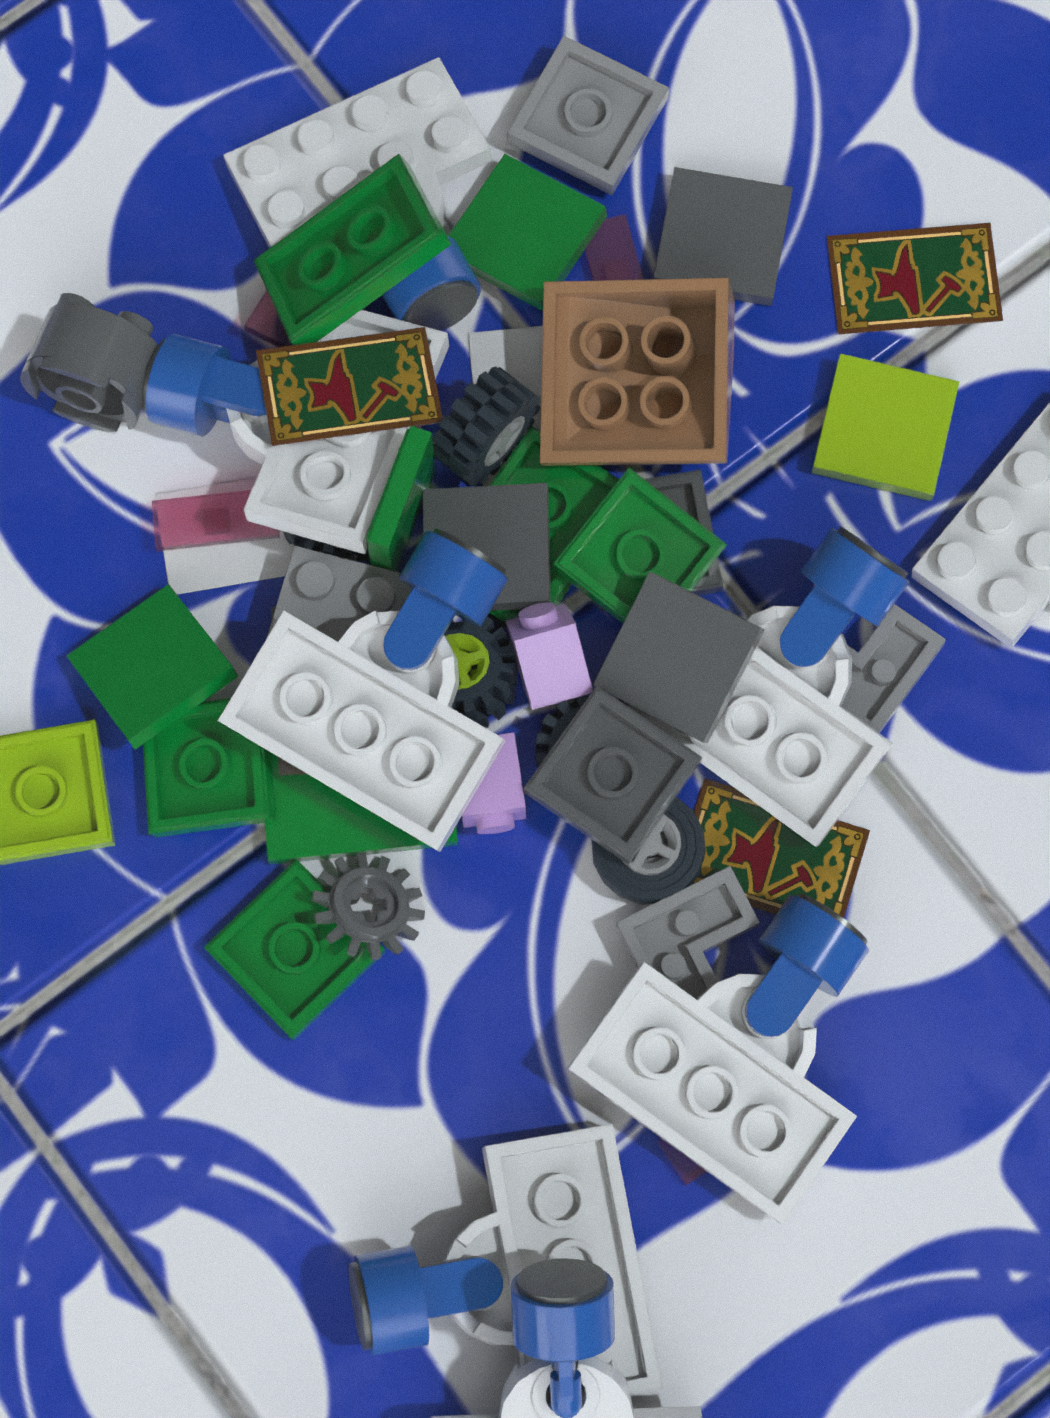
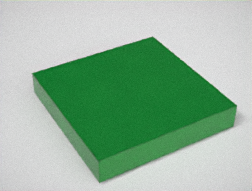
(526, 230)
(401, 500)
(633, 535)
(152, 666)
(206, 776)
(285, 955)

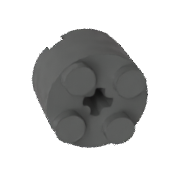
(91, 363)

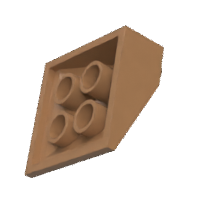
(637, 371)

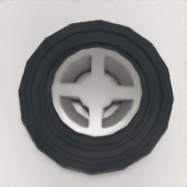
(675, 838)

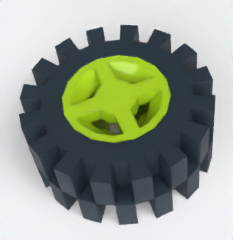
(491, 668)

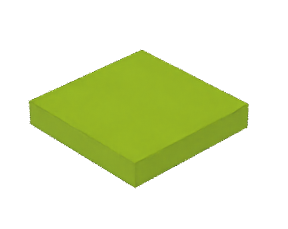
(885, 427)
(53, 793)

